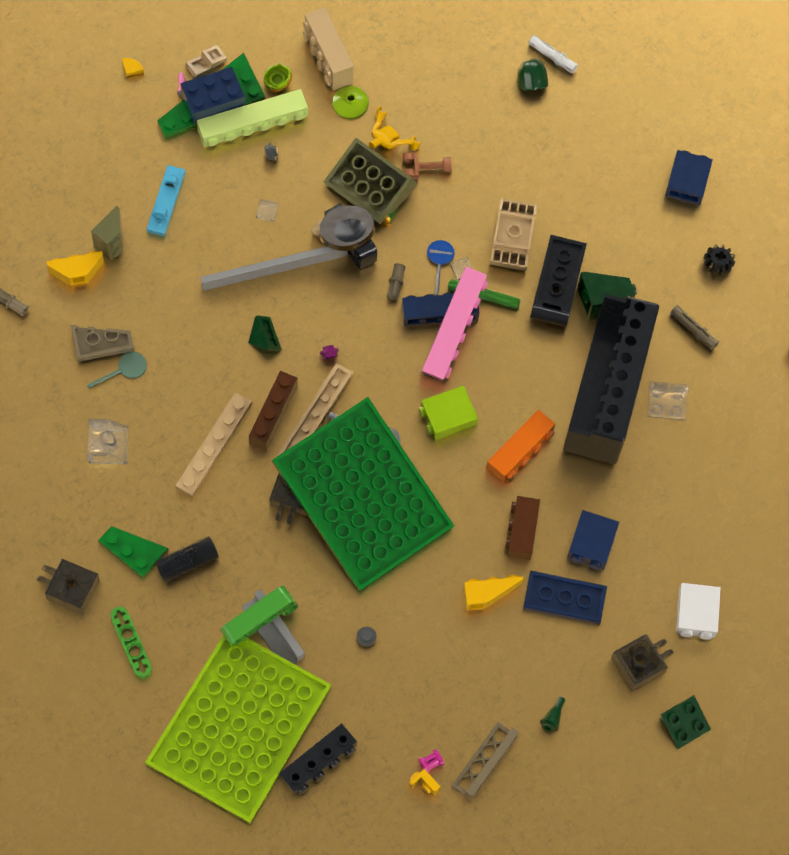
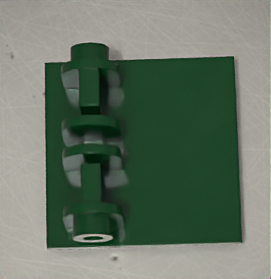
(685, 722)

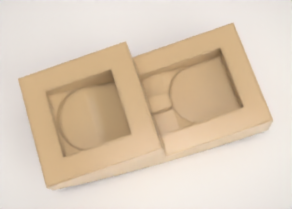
(206, 62)

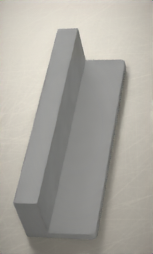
(278, 635)

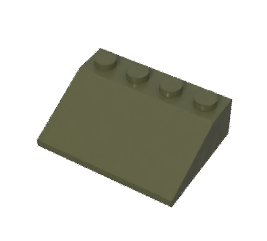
(370, 181)

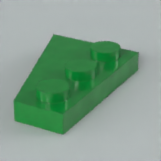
(132, 550)

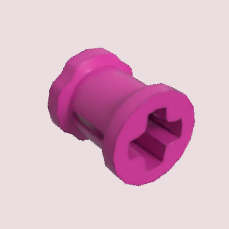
(431, 761)

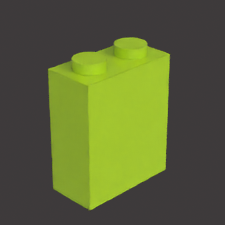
(448, 413)

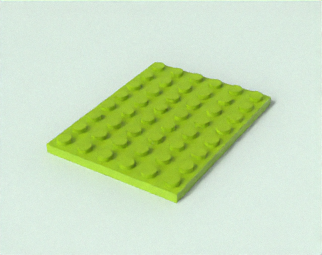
(238, 726)

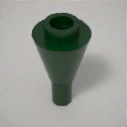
(551, 720)

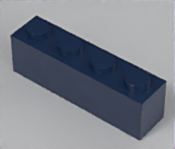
(428, 309)

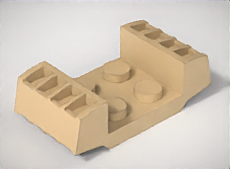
(513, 234)

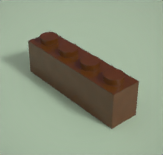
(273, 410)

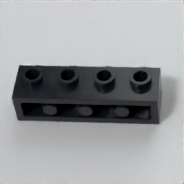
(318, 759)

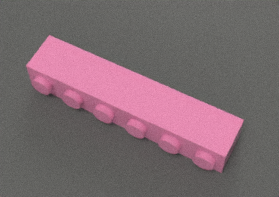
(454, 322)

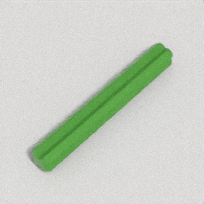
(491, 296)

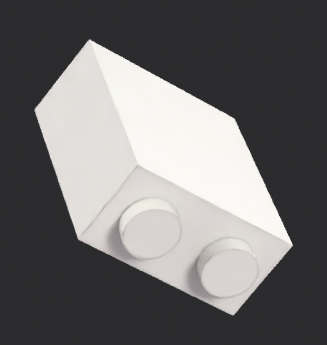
(698, 610)

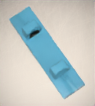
(166, 201)

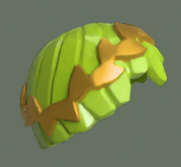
(277, 77)

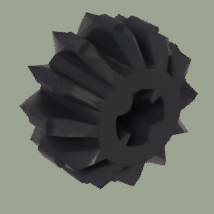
(726, 263)

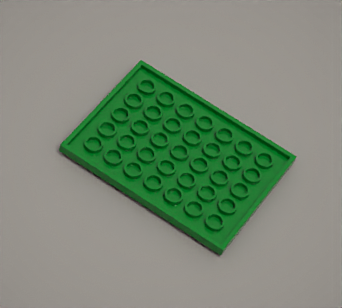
(363, 493)

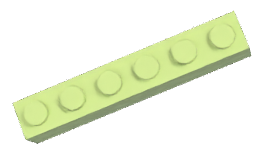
(252, 118)

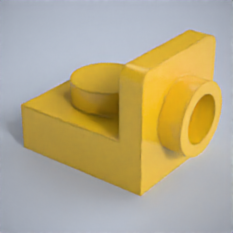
(428, 783)

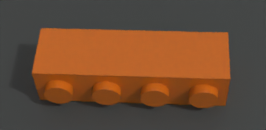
(521, 446)

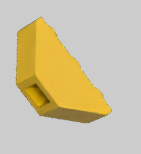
(76, 268)

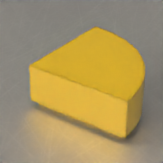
(132, 67)

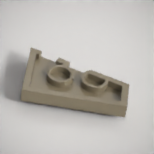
(99, 343)

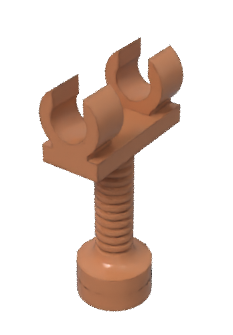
(409, 158)

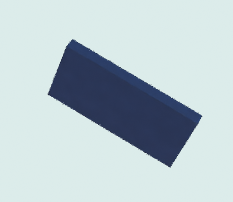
(565, 597)

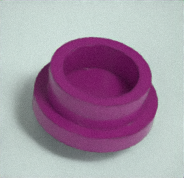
(329, 352)

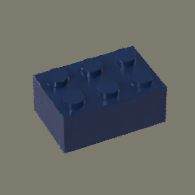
(212, 94)

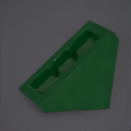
(264, 334)

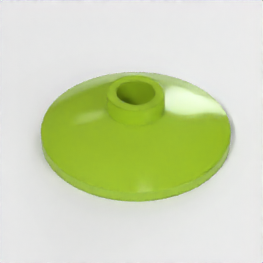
(350, 109)

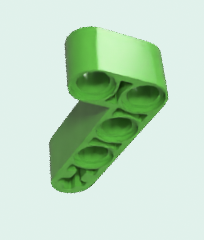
(258, 615)

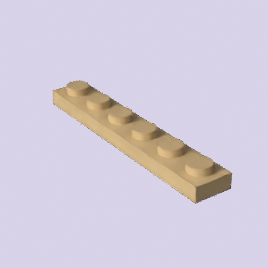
(319, 406)
(213, 445)

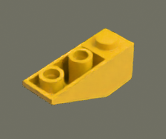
(486, 592)

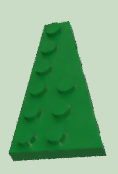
(179, 119)

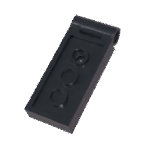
(558, 274)

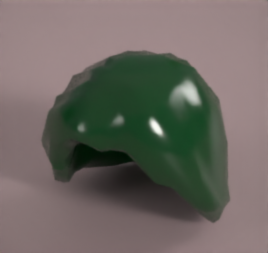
(532, 75)

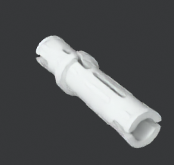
(553, 54)

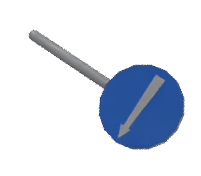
(440, 253)

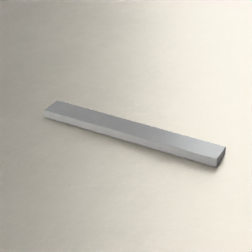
(270, 267)

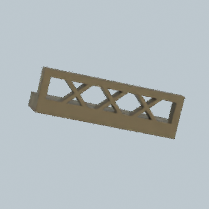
(490, 765)

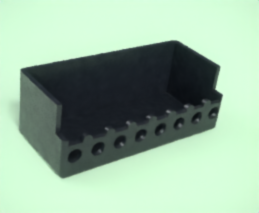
(611, 378)

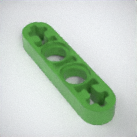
(134, 641)

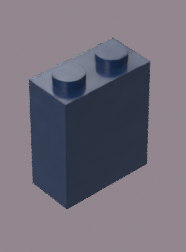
(688, 177)
(593, 540)

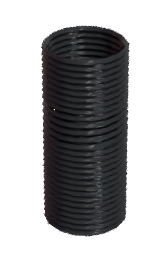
(184, 561)

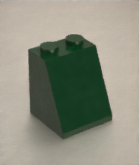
(594, 286)

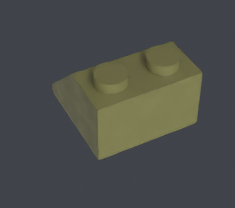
(108, 235)

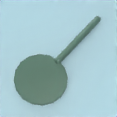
(130, 365)

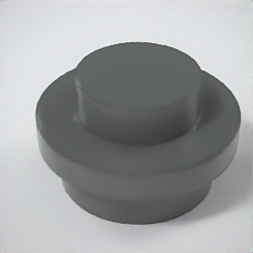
(271, 152)
(366, 636)

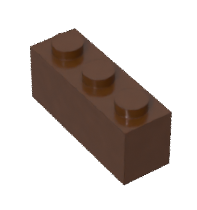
(522, 527)

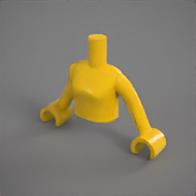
(388, 136)

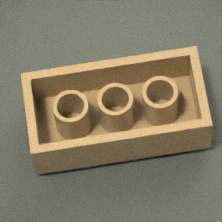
(328, 49)

